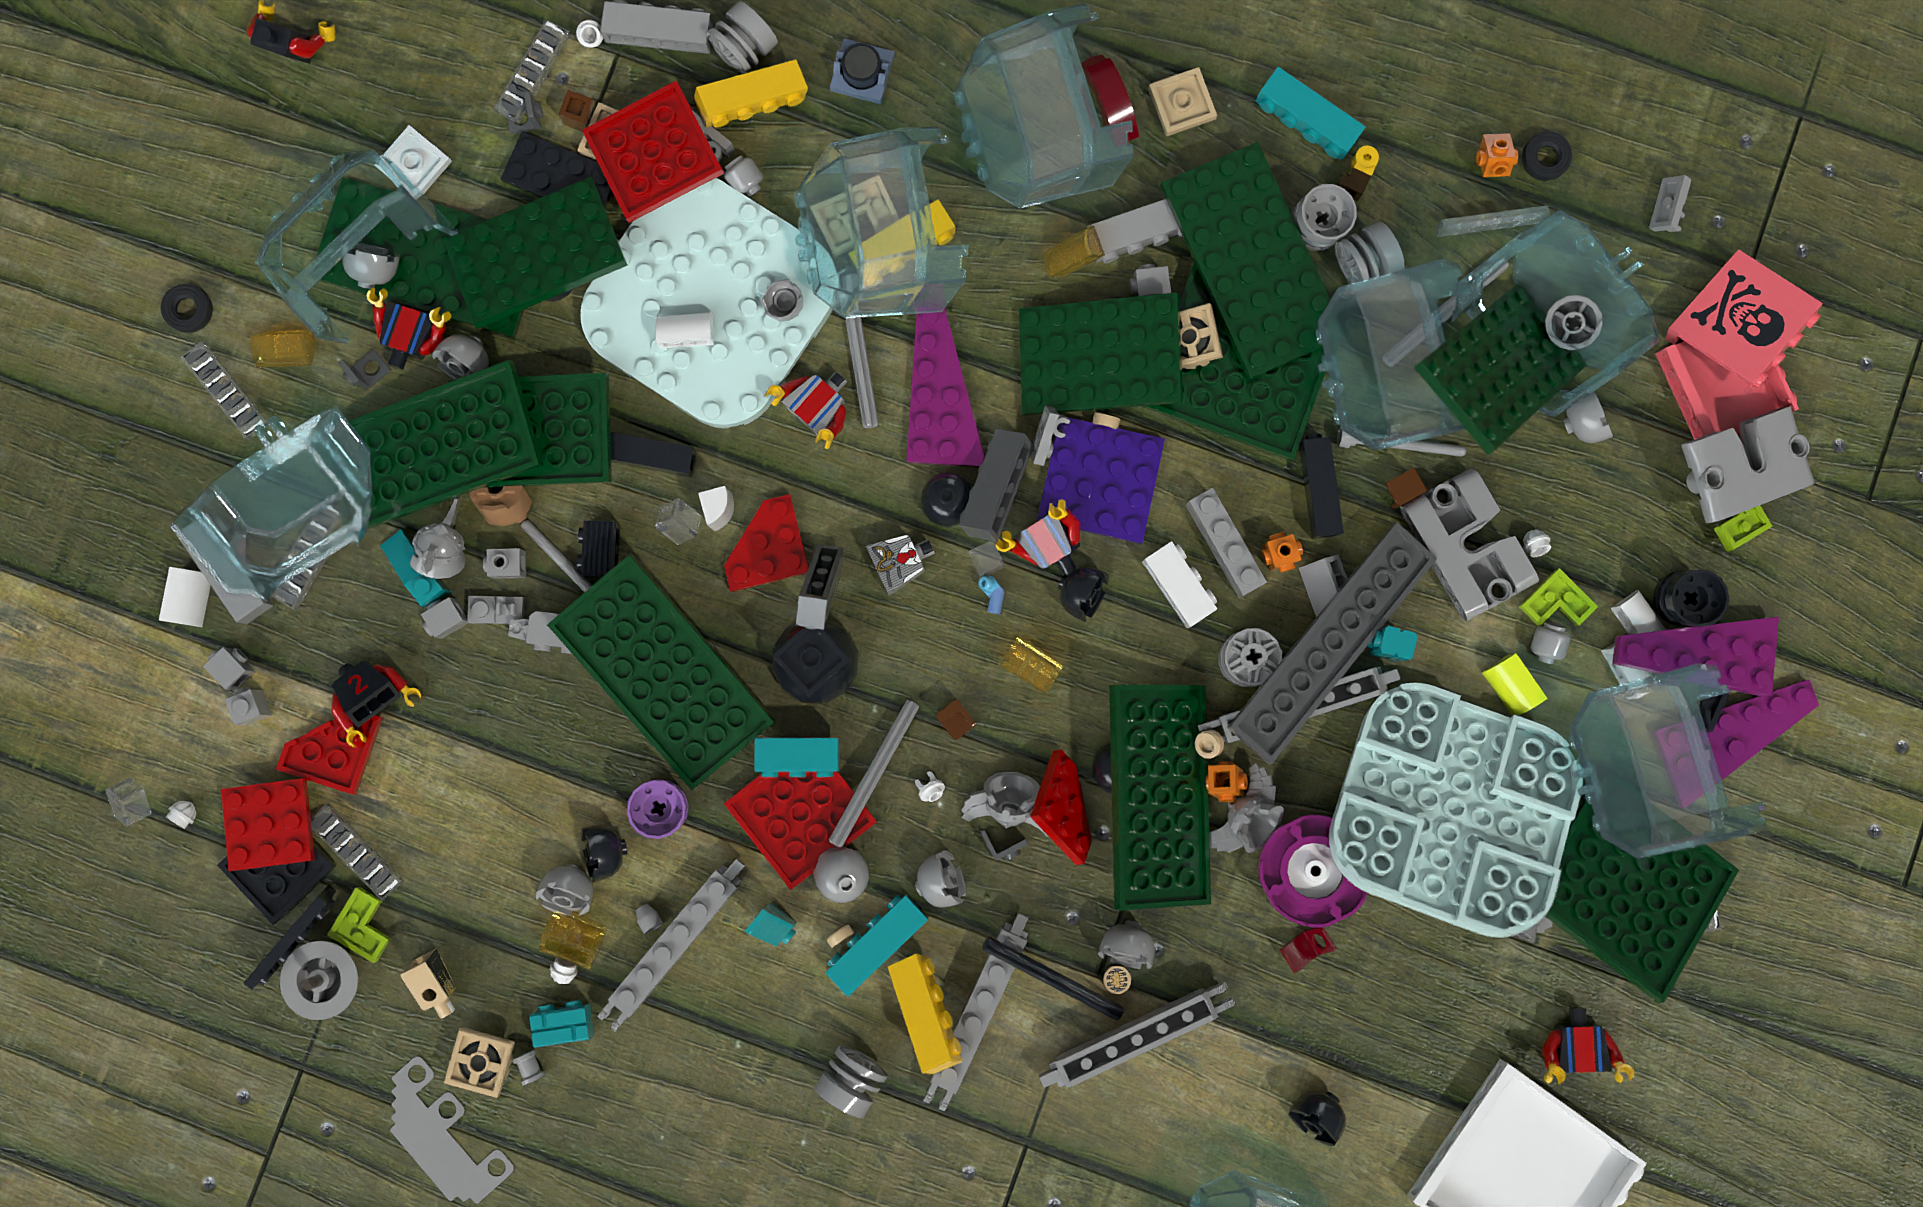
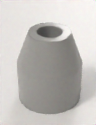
(648, 918)

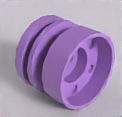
(654, 824)

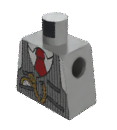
(899, 560)

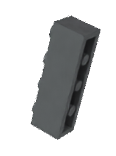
(996, 485)
(819, 587)

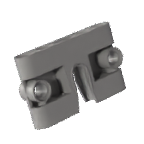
(1749, 470)
(1467, 573)

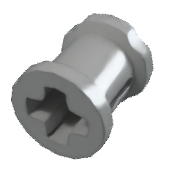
(528, 1067)

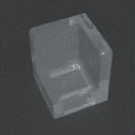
(678, 521)
(986, 559)
(128, 801)

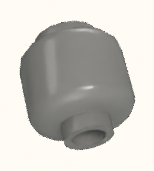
(743, 175)
(1550, 642)

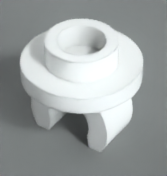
(932, 790)

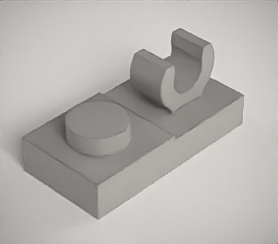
(716, 140)
(1670, 204)
(1042, 441)
(495, 609)

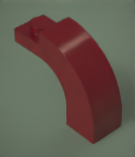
(1110, 92)

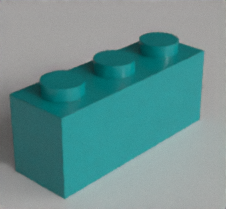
(797, 756)

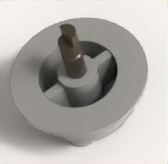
(319, 980)

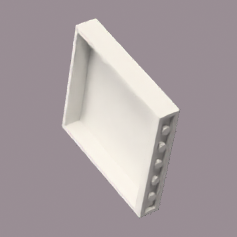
(1525, 1151)

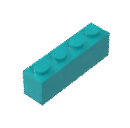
(1309, 114)
(873, 948)

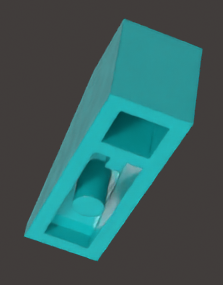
(399, 553)
(772, 925)

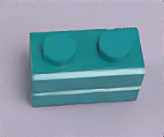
(1393, 644)
(561, 1024)

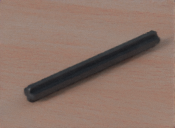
(1052, 978)

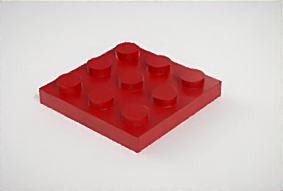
(267, 824)

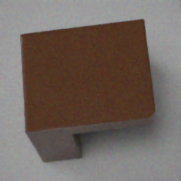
(576, 110)
(1405, 487)
(955, 719)

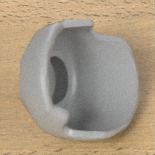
(783, 300)

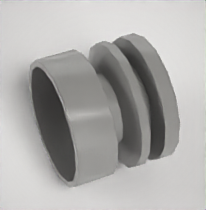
(745, 35)
(1334, 209)
(1370, 254)
(1234, 652)
(854, 1075)

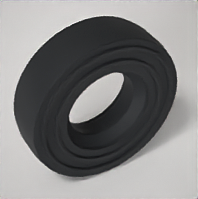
(1558, 144)
(170, 304)

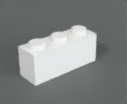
(1180, 584)

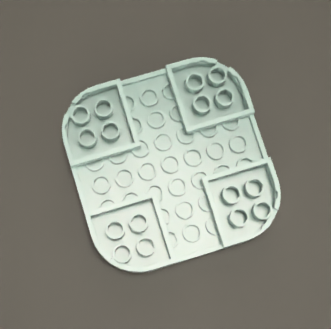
(705, 256)
(1455, 810)

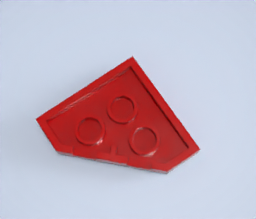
(768, 548)
(328, 758)
(1061, 808)

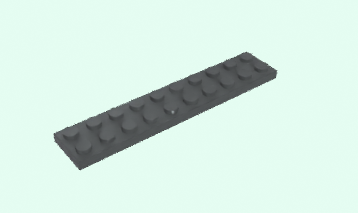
(1331, 643)

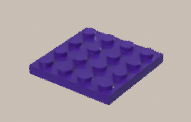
(1103, 478)

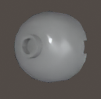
(370, 265)
(1574, 322)
(461, 356)
(1587, 420)
(841, 874)
(940, 881)
(566, 890)
(1128, 945)

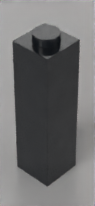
(652, 454)
(1321, 487)

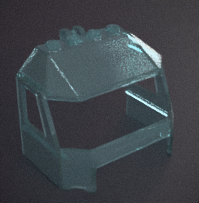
(405, 207)
(1565, 260)

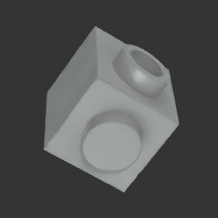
(1150, 281)
(505, 563)
(443, 618)
(229, 667)
(248, 706)

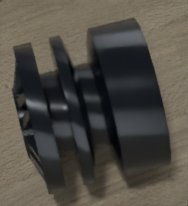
(1705, 598)

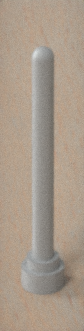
(1345, 440)
(556, 555)

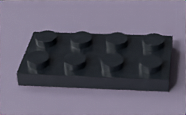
(545, 168)
(287, 943)

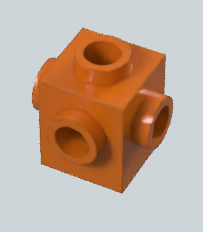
(1496, 155)
(1274, 559)
(1218, 777)

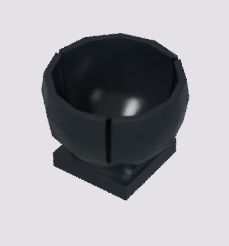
(815, 662)

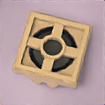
(1199, 341)
(481, 1061)

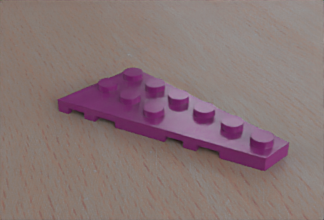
(940, 410)
(1739, 649)
(1756, 722)

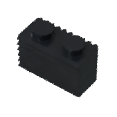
(599, 547)

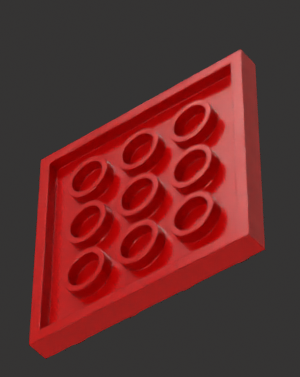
(652, 151)
(795, 819)

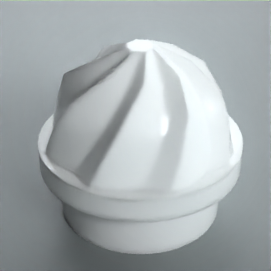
(589, 33)
(1536, 543)
(182, 813)
(563, 971)

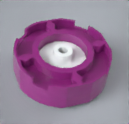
(1287, 879)

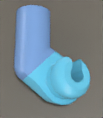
(994, 592)

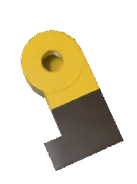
(1362, 170)

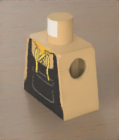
(430, 983)

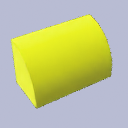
(1514, 685)

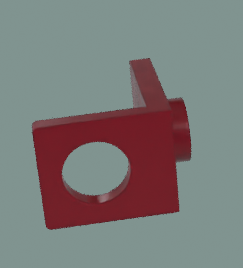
(1305, 948)

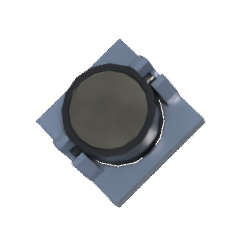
(862, 69)

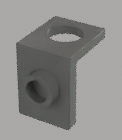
(534, 113)
(357, 374)
(1008, 852)

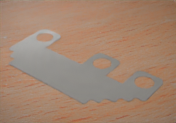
(426, 1139)

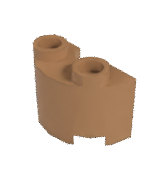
(502, 508)

